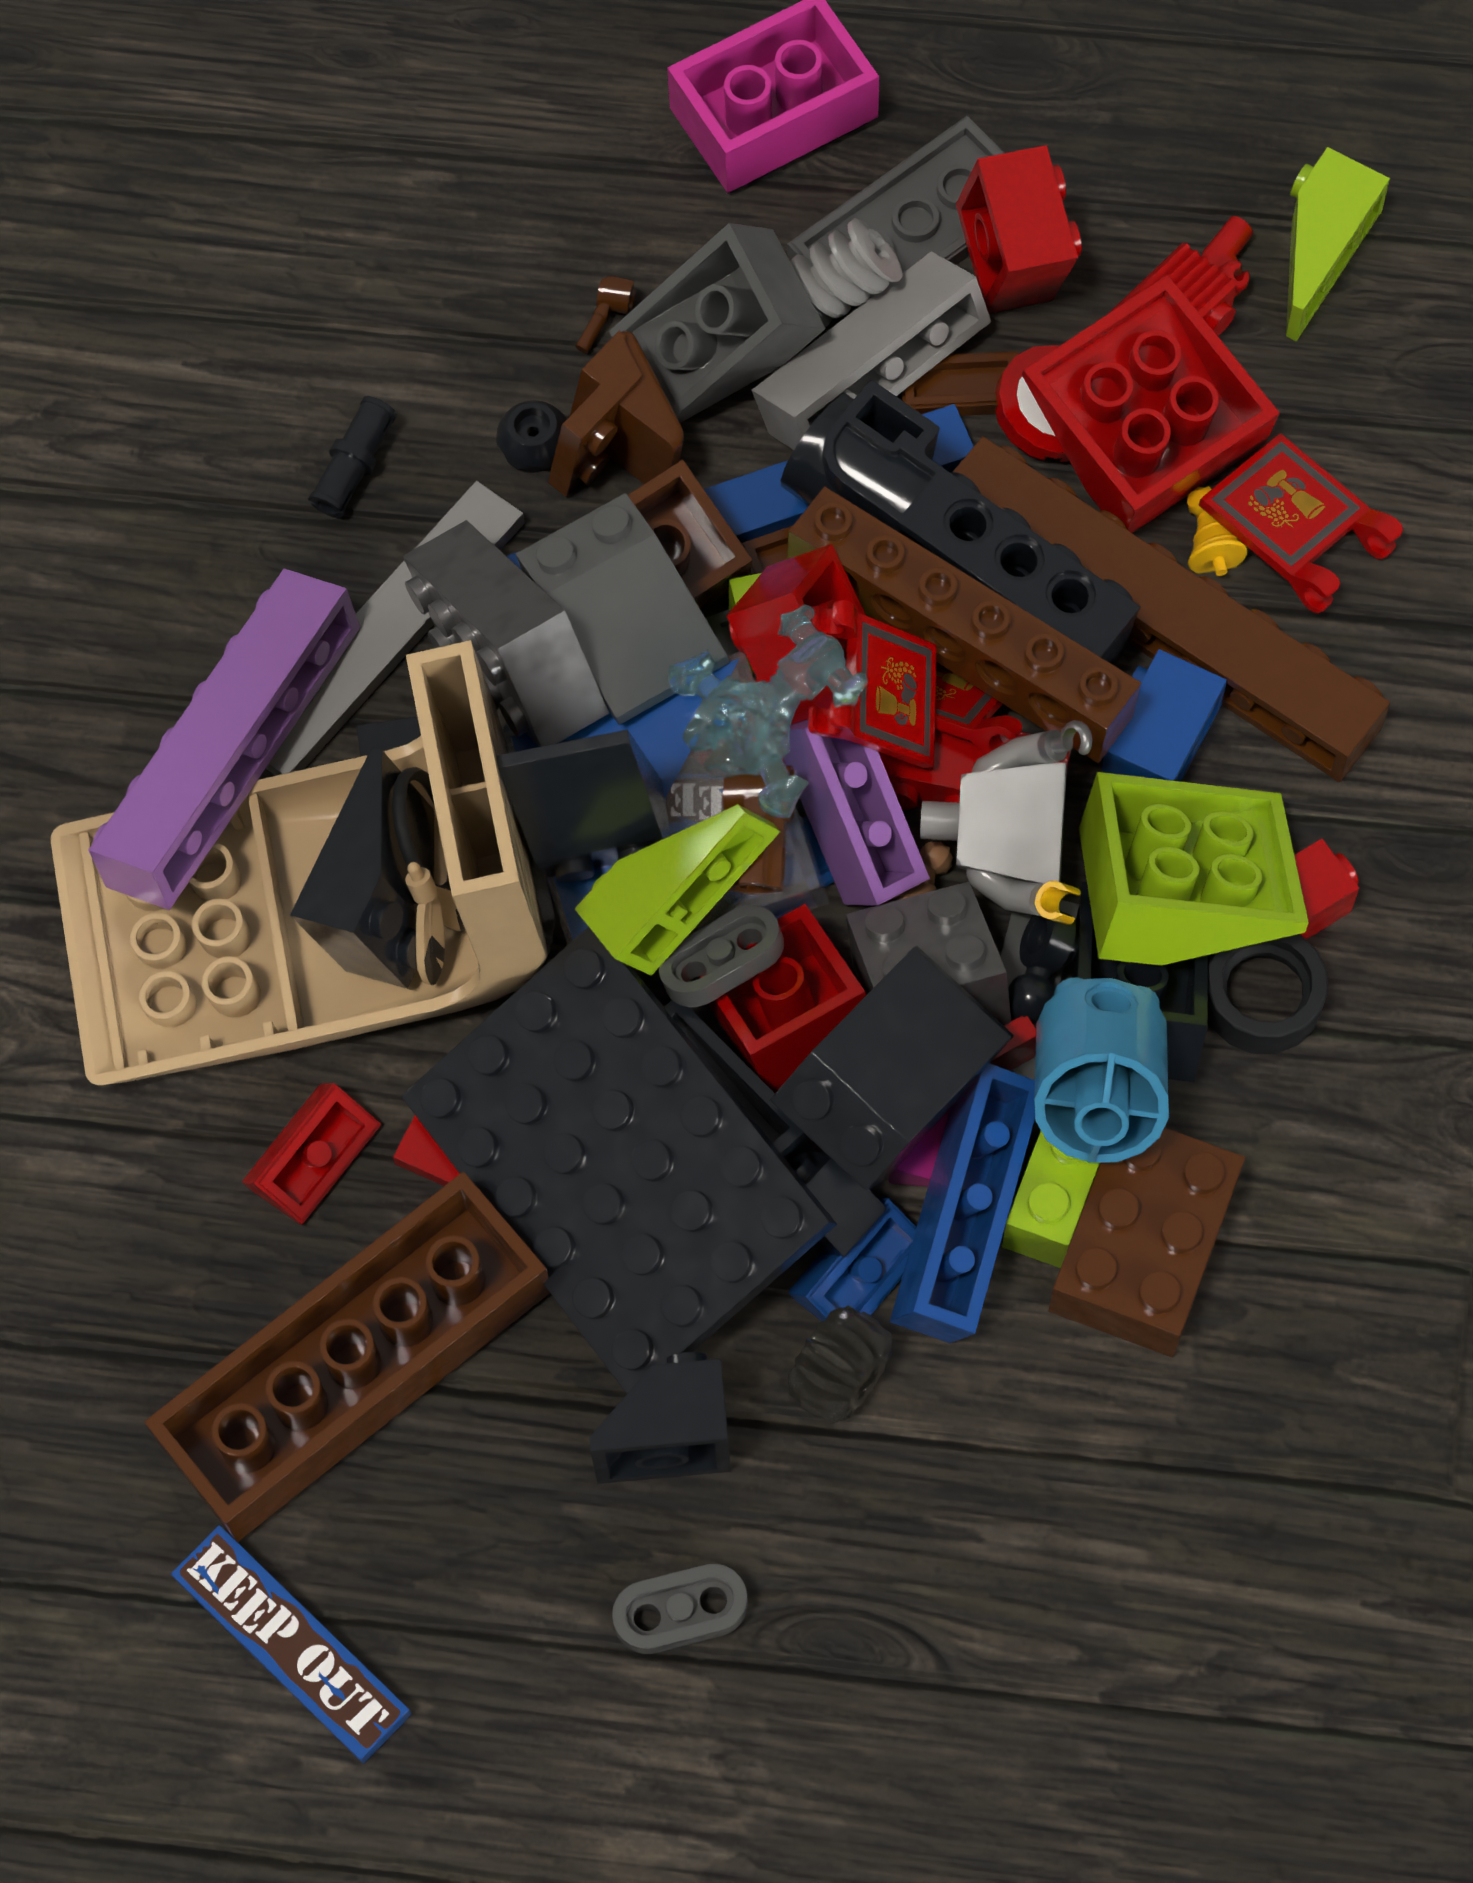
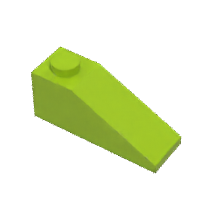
(1330, 219)
(666, 889)

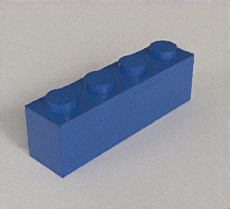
(966, 1207)

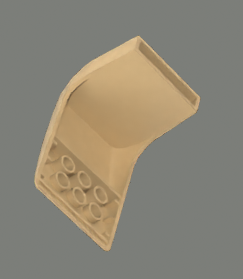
(228, 963)

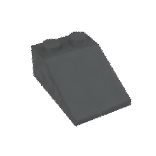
(723, 319)
(622, 604)

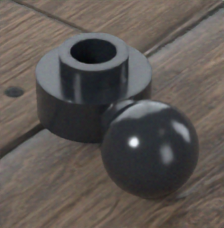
(1043, 951)

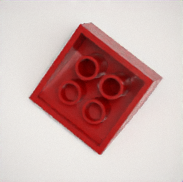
(1149, 404)

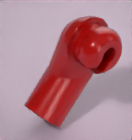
(1225, 248)

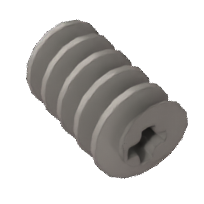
(848, 272)

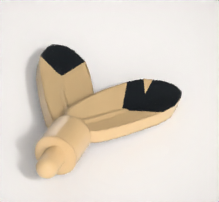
(434, 912)

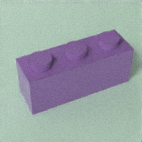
(855, 818)

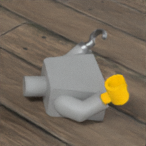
(1013, 822)

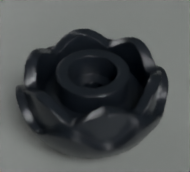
(524, 450)

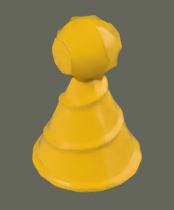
(1212, 544)

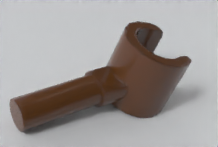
(613, 295)

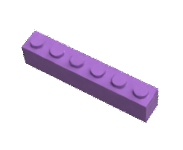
(224, 739)

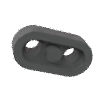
(720, 955)
(678, 1603)

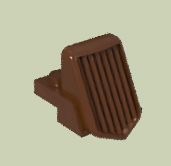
(617, 416)

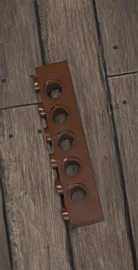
(974, 627)

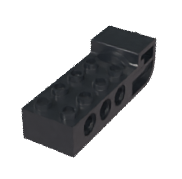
(882, 461)

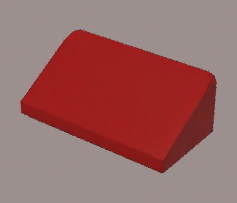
(312, 1152)

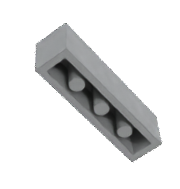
(884, 341)

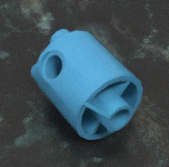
(1101, 1069)

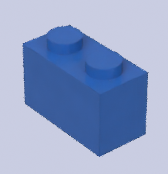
(1169, 720)

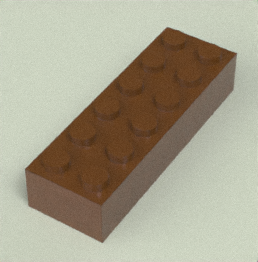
(349, 1356)

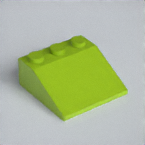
(1187, 869)

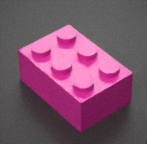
(773, 92)

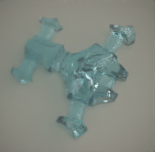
(752, 720)

